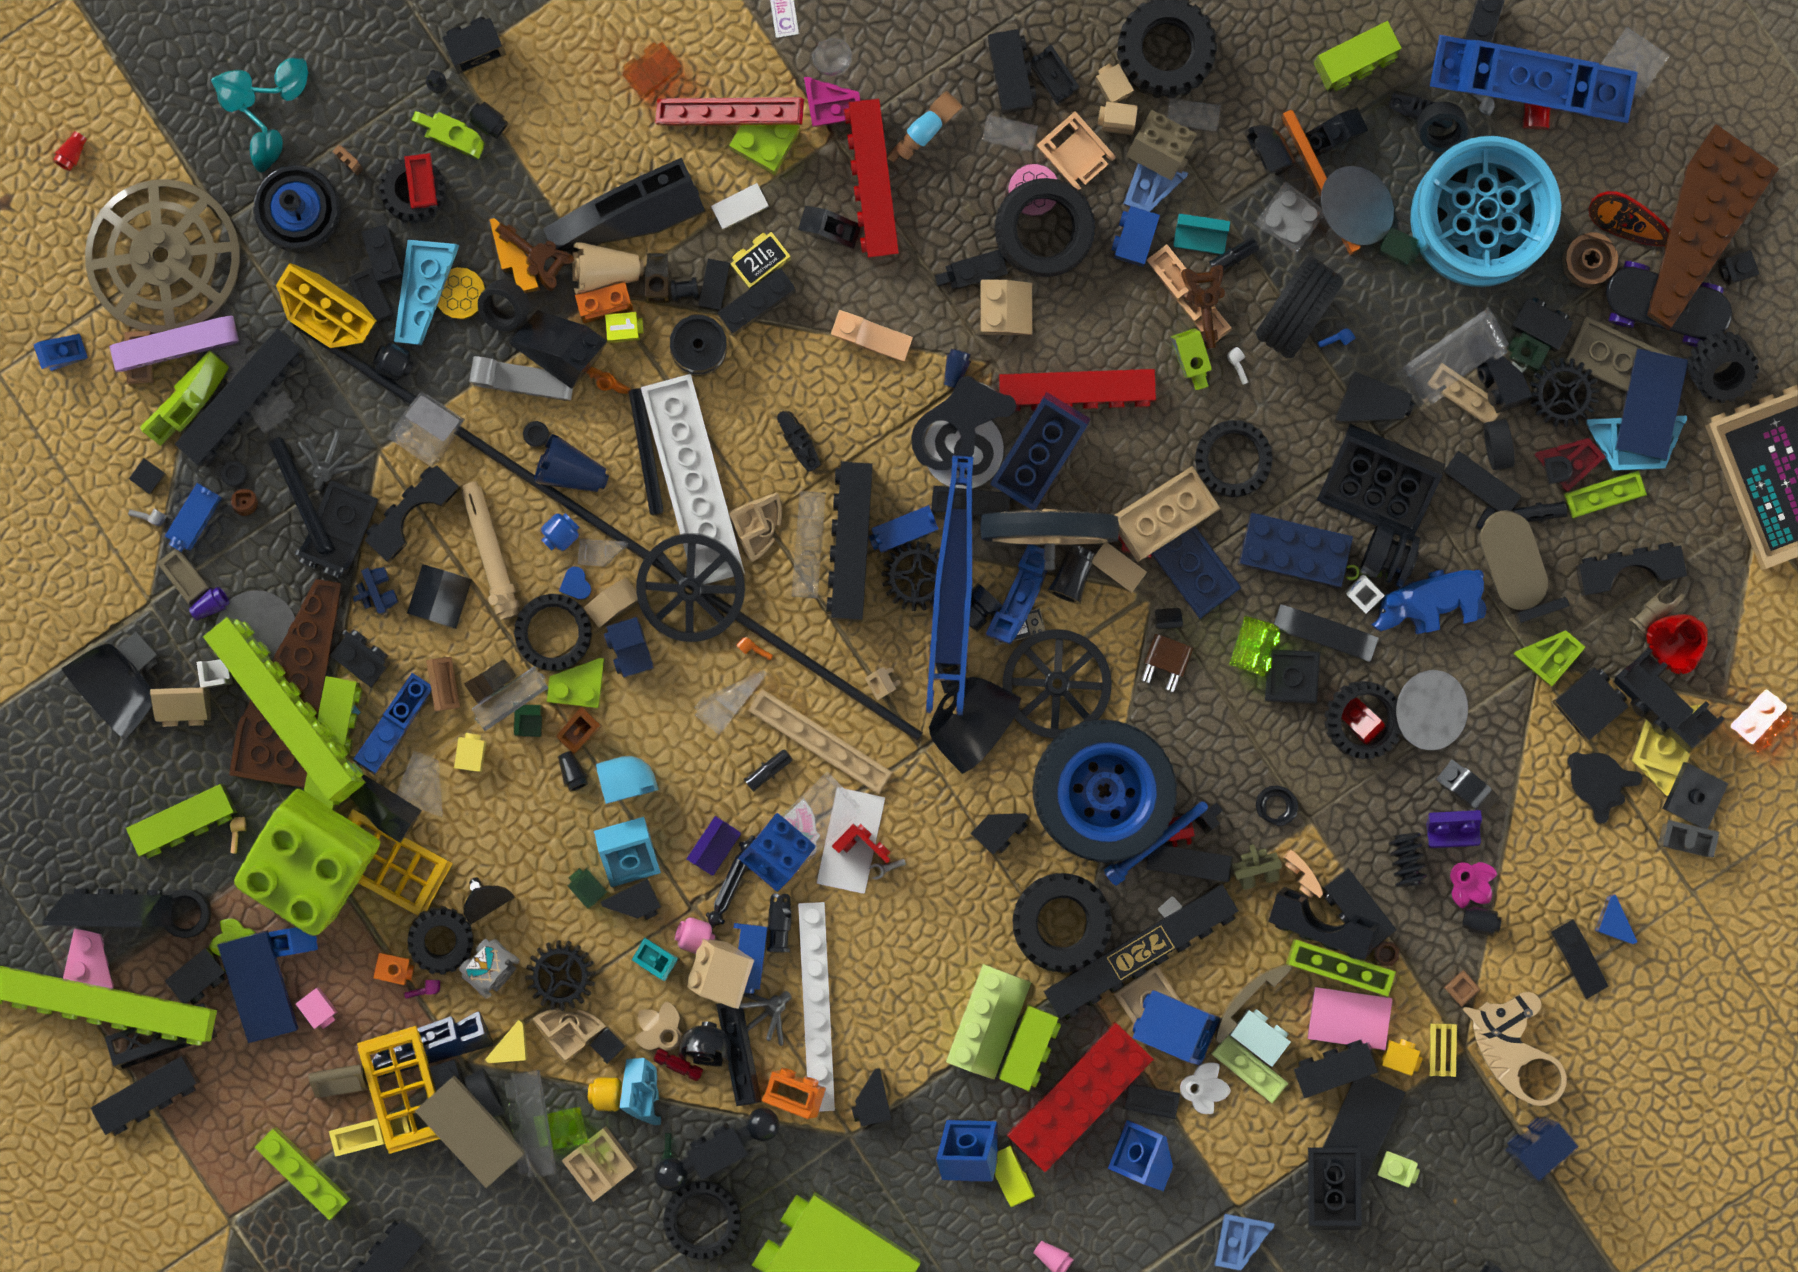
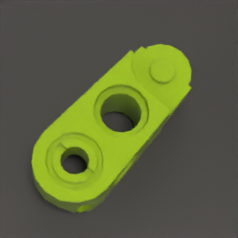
(450, 133)

